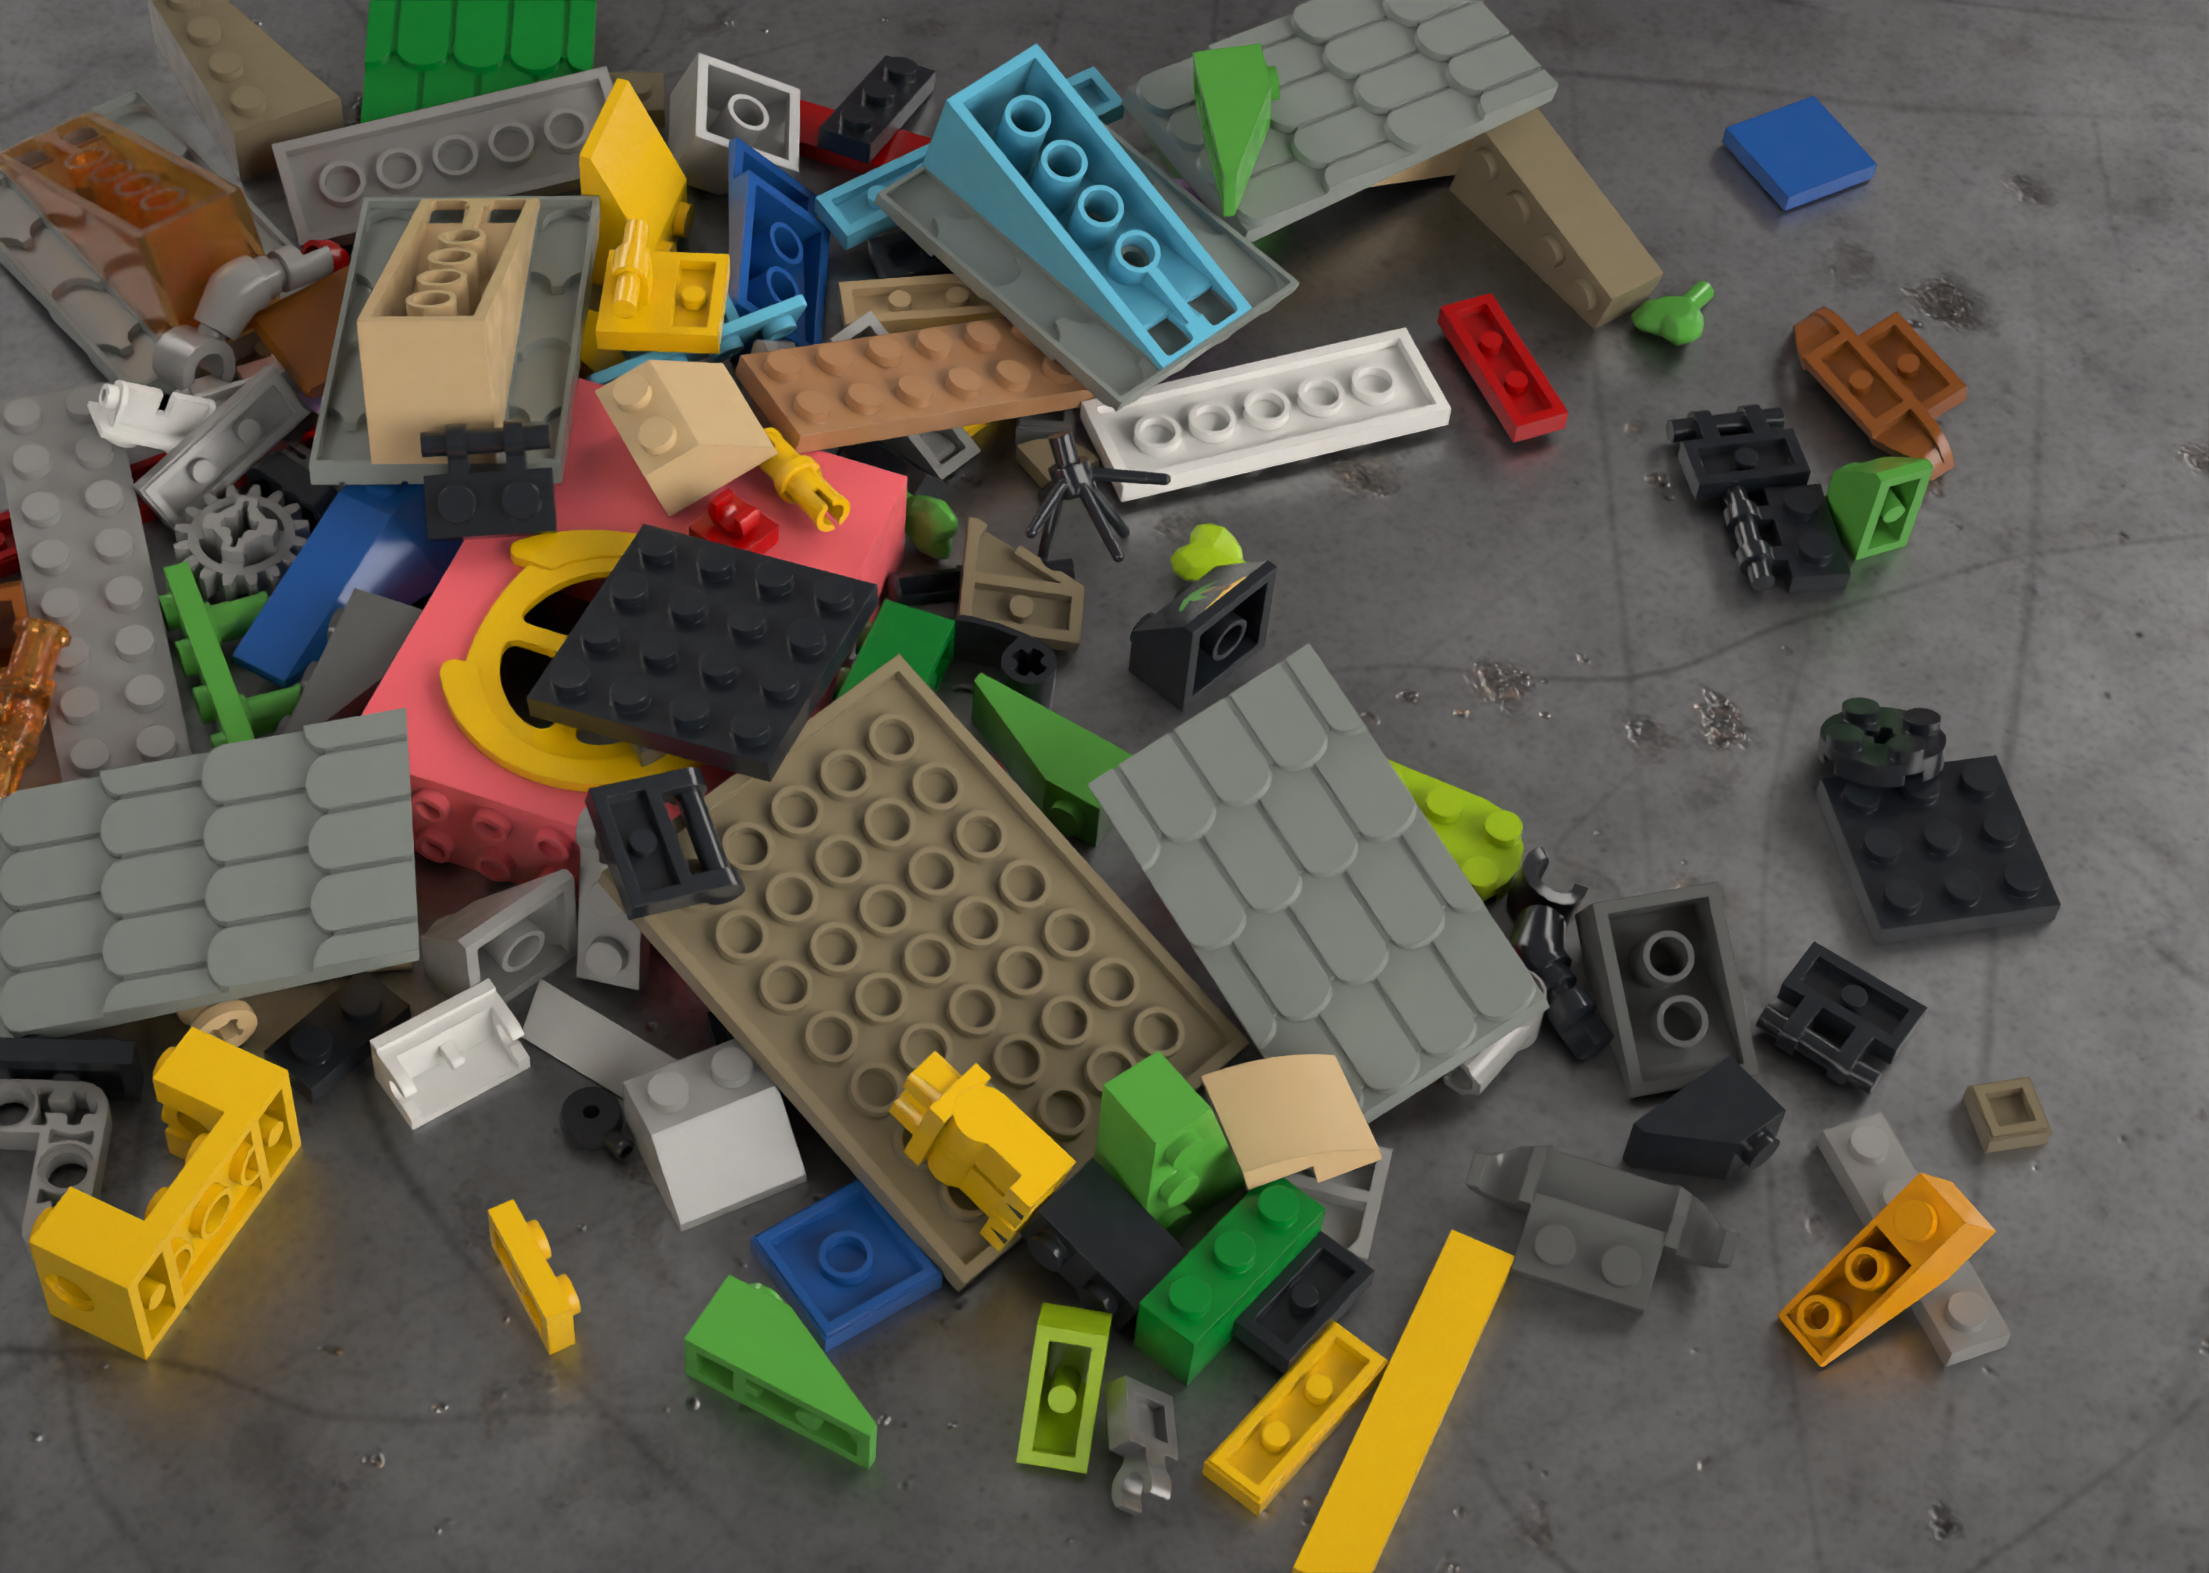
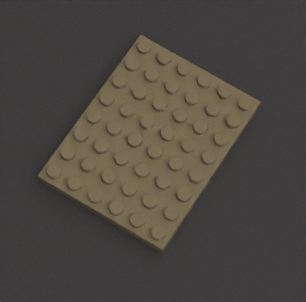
(916, 911)

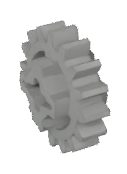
(240, 541)

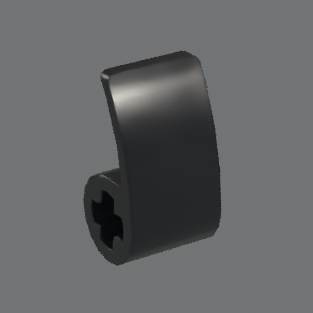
(1023, 661)

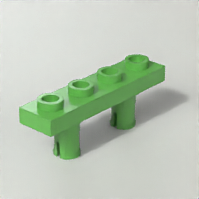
(200, 654)

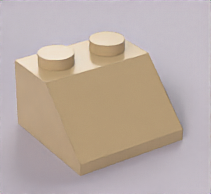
(685, 428)

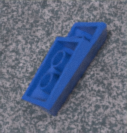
(774, 243)

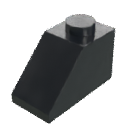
(1708, 1127)

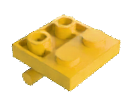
(661, 298)

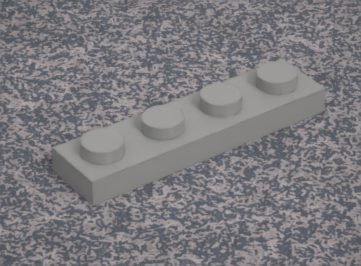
(1872, 1172)

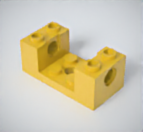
(134, 1276)

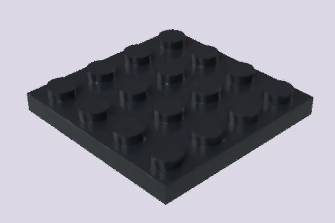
(704, 652)

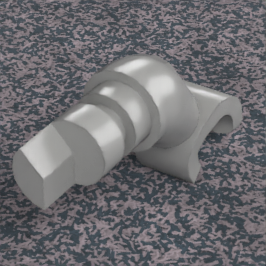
(226, 308)

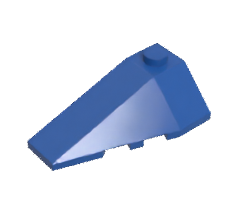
(364, 541)

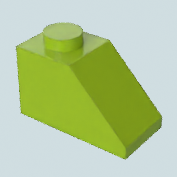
(1064, 1387)

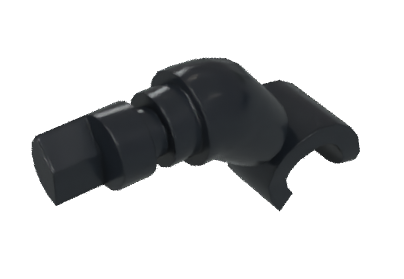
(1540, 944)

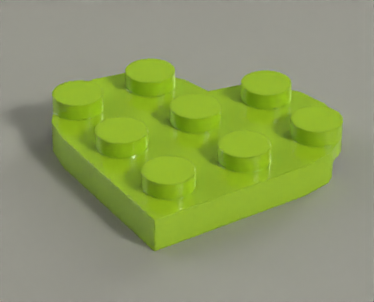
(1474, 831)

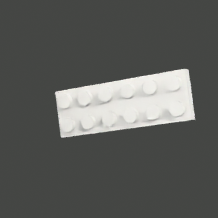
(1269, 413)

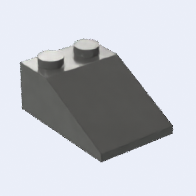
(1666, 986)

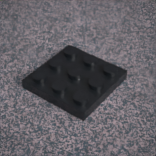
(1938, 852)

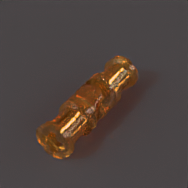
(30, 680)

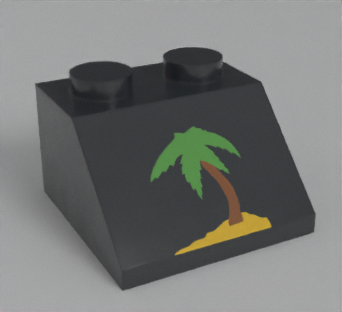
(1204, 632)

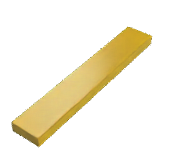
(1406, 1409)

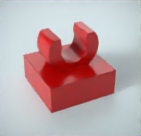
(736, 524)

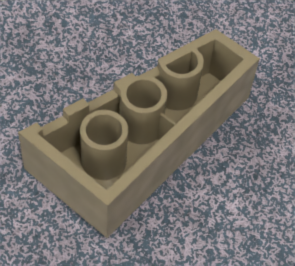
(241, 81)
(1555, 218)

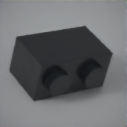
(1102, 1243)

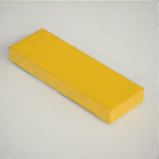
(1295, 1418)

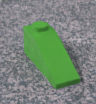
(1234, 111)
(1047, 757)
(769, 1361)

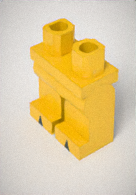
(980, 1144)

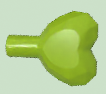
(1208, 547)

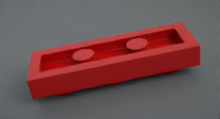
(1502, 367)

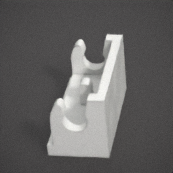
(449, 1054)

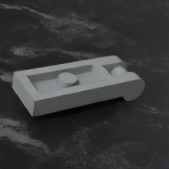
(608, 943)

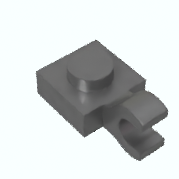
(1144, 1432)

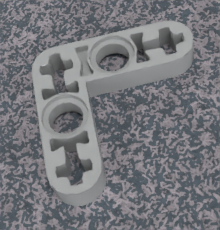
(57, 1141)

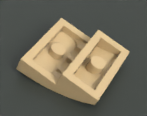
(1290, 1118)

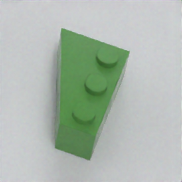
(1164, 1144)

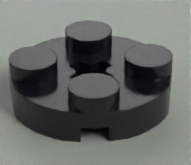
(1882, 743)

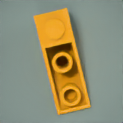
(1886, 1267)

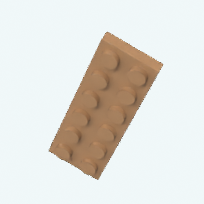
(906, 384)

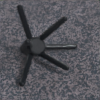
(1075, 478)

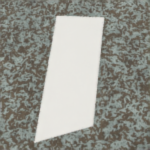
(588, 1040)

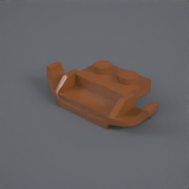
(1884, 382)

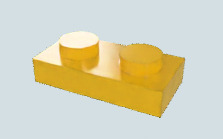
(524, 1256)

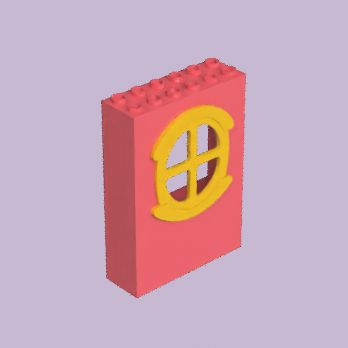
(512, 793)

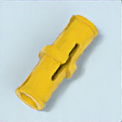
(801, 482)

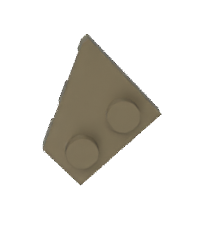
(1018, 590)

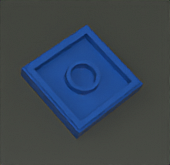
(1799, 153)
(844, 1264)

